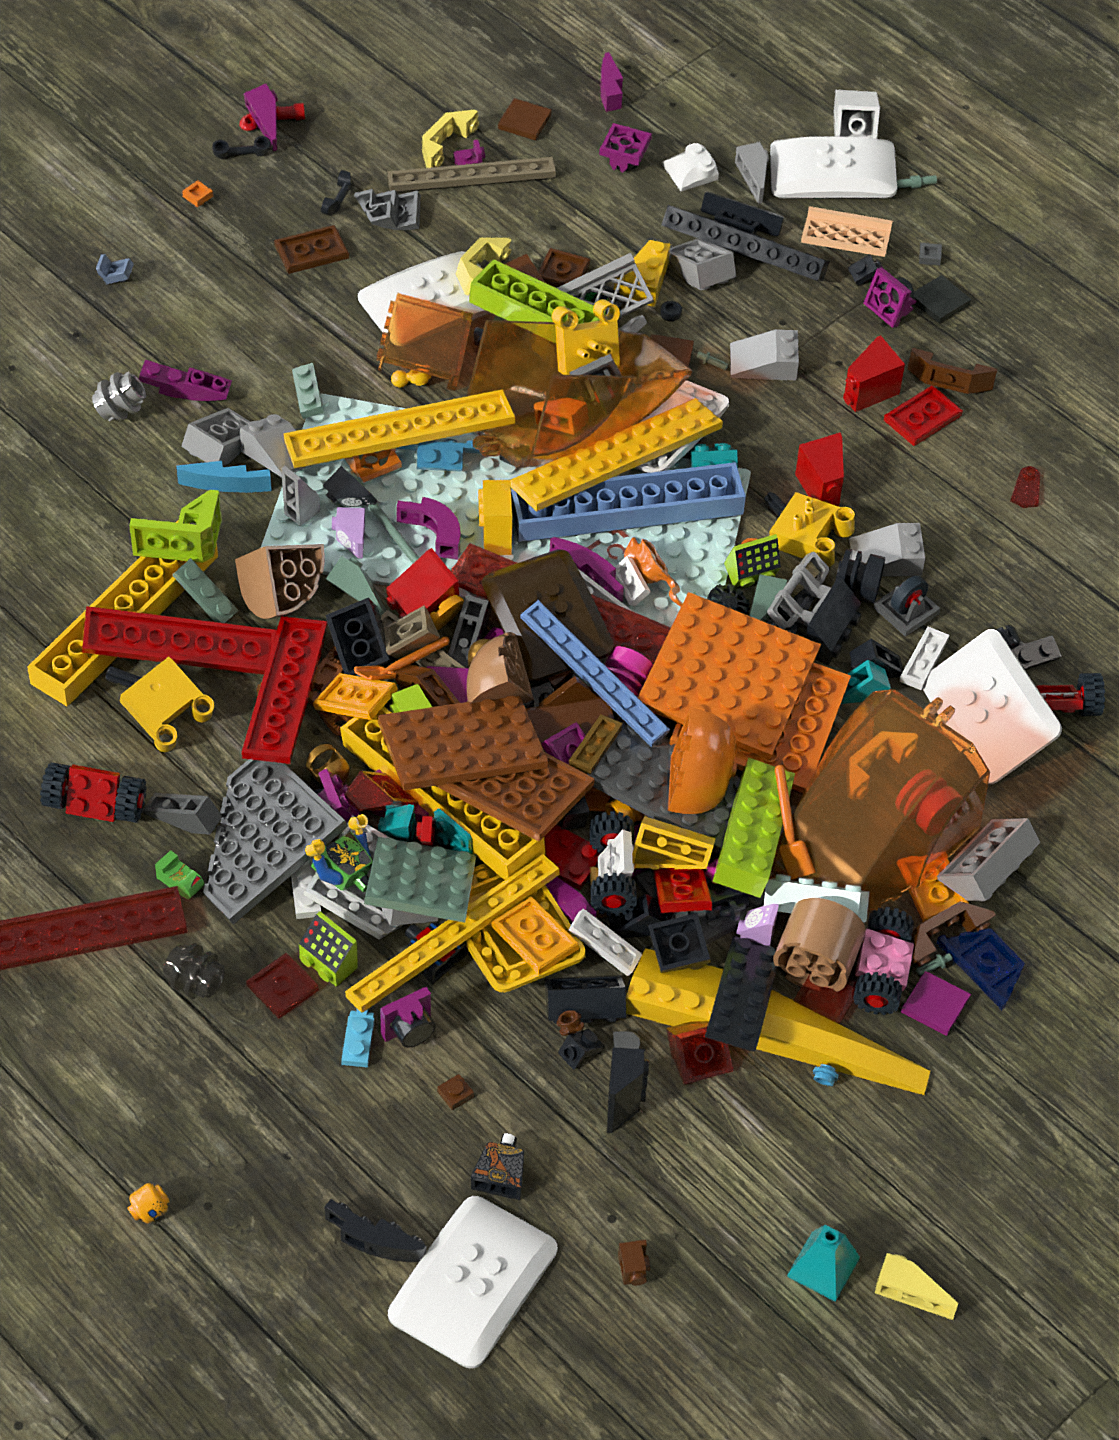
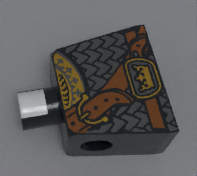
(500, 1169)

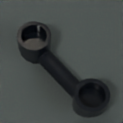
(260, 148)
(331, 206)

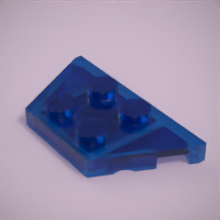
(986, 962)

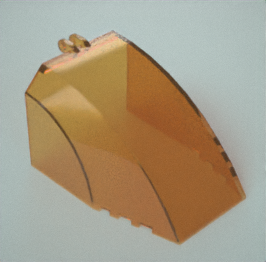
(576, 407)
(889, 798)

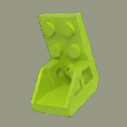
(181, 539)

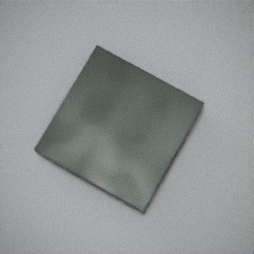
(940, 299)

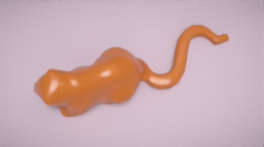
(651, 565)

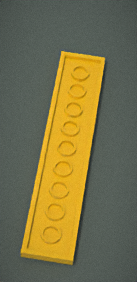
(398, 428)
(616, 454)

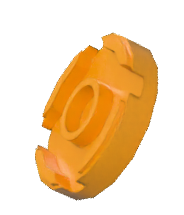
(447, 611)

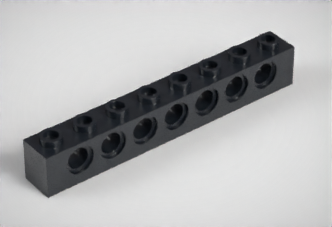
(745, 243)

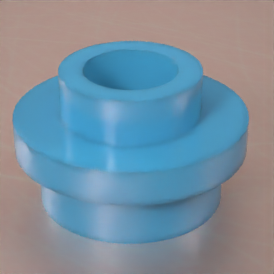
(825, 1075)

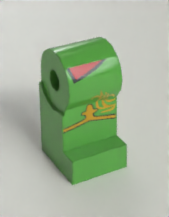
(175, 873)

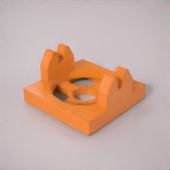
(367, 473)

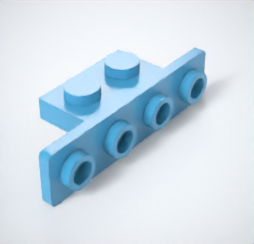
(441, 455)

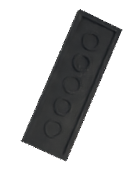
(743, 994)

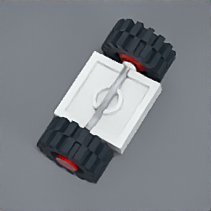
(613, 888)

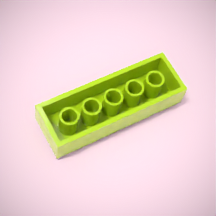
(522, 297)
(752, 830)

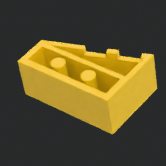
(652, 265)
(496, 516)
(670, 847)

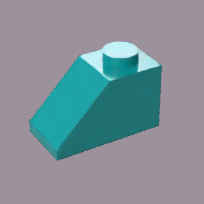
(865, 680)
(399, 823)

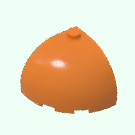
(701, 763)

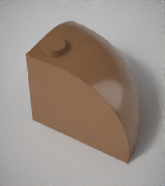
(279, 577)
(498, 671)

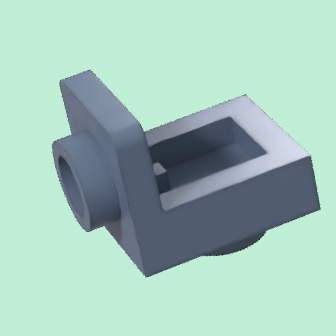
(114, 271)

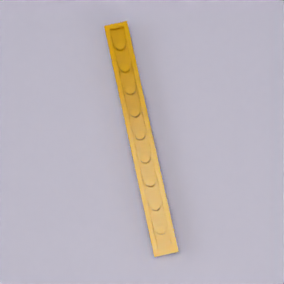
(451, 934)

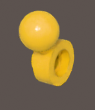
(401, 378)

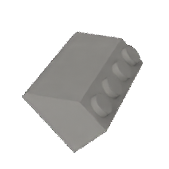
(990, 858)

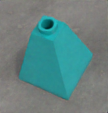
(825, 1262)

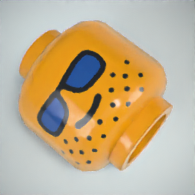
(148, 1203)

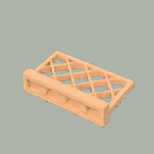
(846, 224)

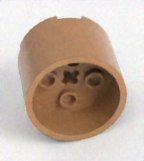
(820, 941)

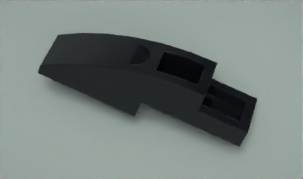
(383, 1240)

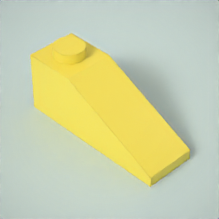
(910, 1285)

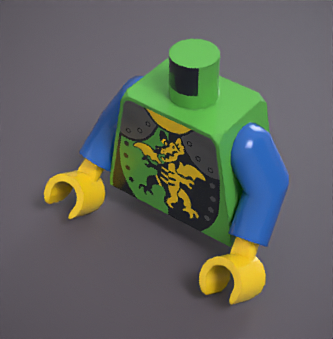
(344, 860)

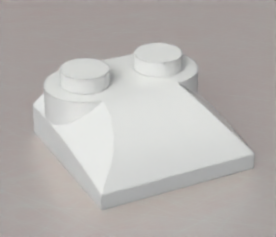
(692, 167)

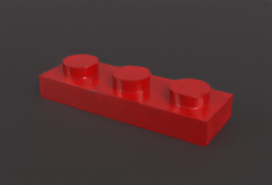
(426, 831)

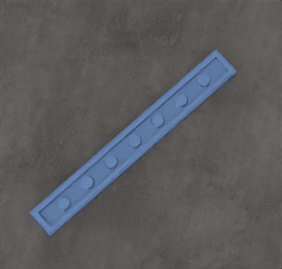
(595, 673)

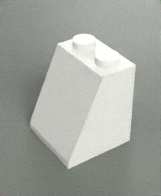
(856, 114)

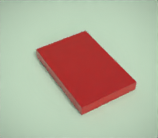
(923, 415)
(682, 890)

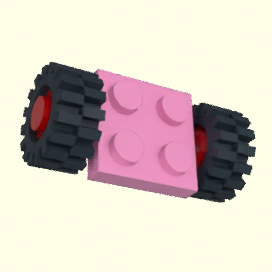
(884, 961)

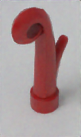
(283, 112)

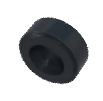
(671, 311)

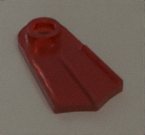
(1027, 488)

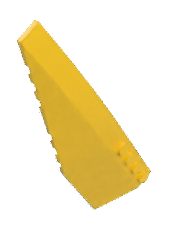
(786, 1029)

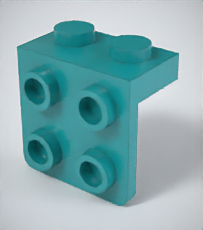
(704, 456)
(451, 834)

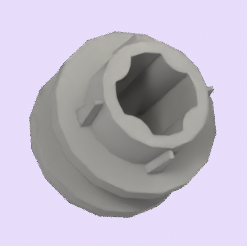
(119, 396)

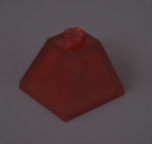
(377, 792)
(697, 1055)

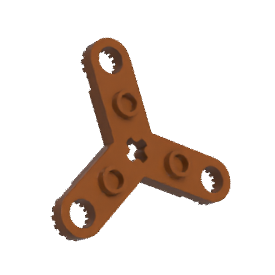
(324, 675)

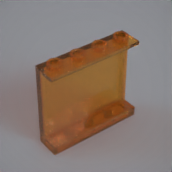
(425, 338)

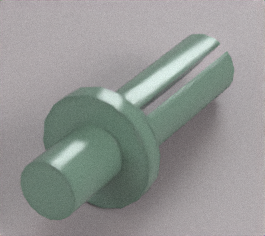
(711, 360)
(938, 962)

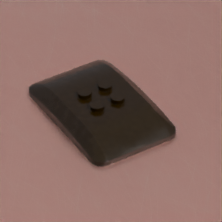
(561, 589)

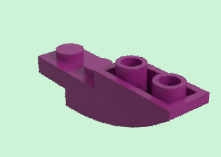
(185, 385)
(592, 565)

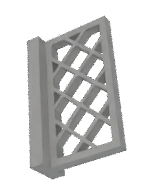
(606, 274)

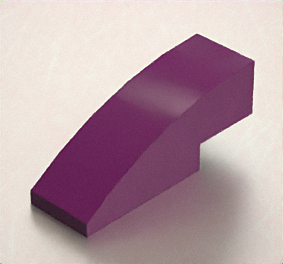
(610, 84)

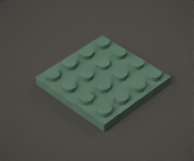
(420, 879)

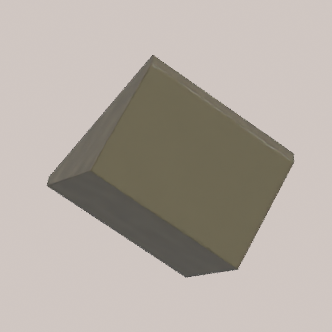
(410, 633)

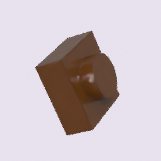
(455, 1092)

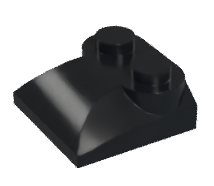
(679, 943)

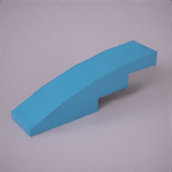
(225, 479)

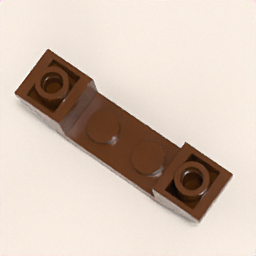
(950, 376)
(429, 682)
(970, 916)

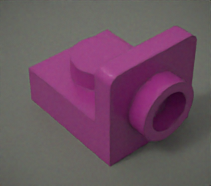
(469, 156)

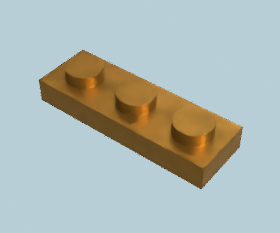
(595, 744)

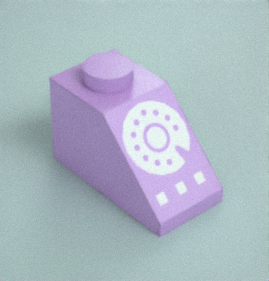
(350, 529)
(759, 924)

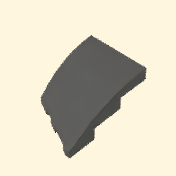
(390, 209)

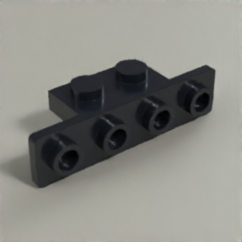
(741, 215)

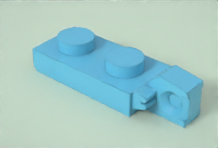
(358, 1039)

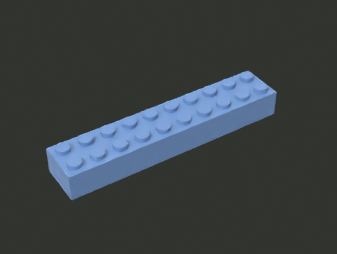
(636, 502)

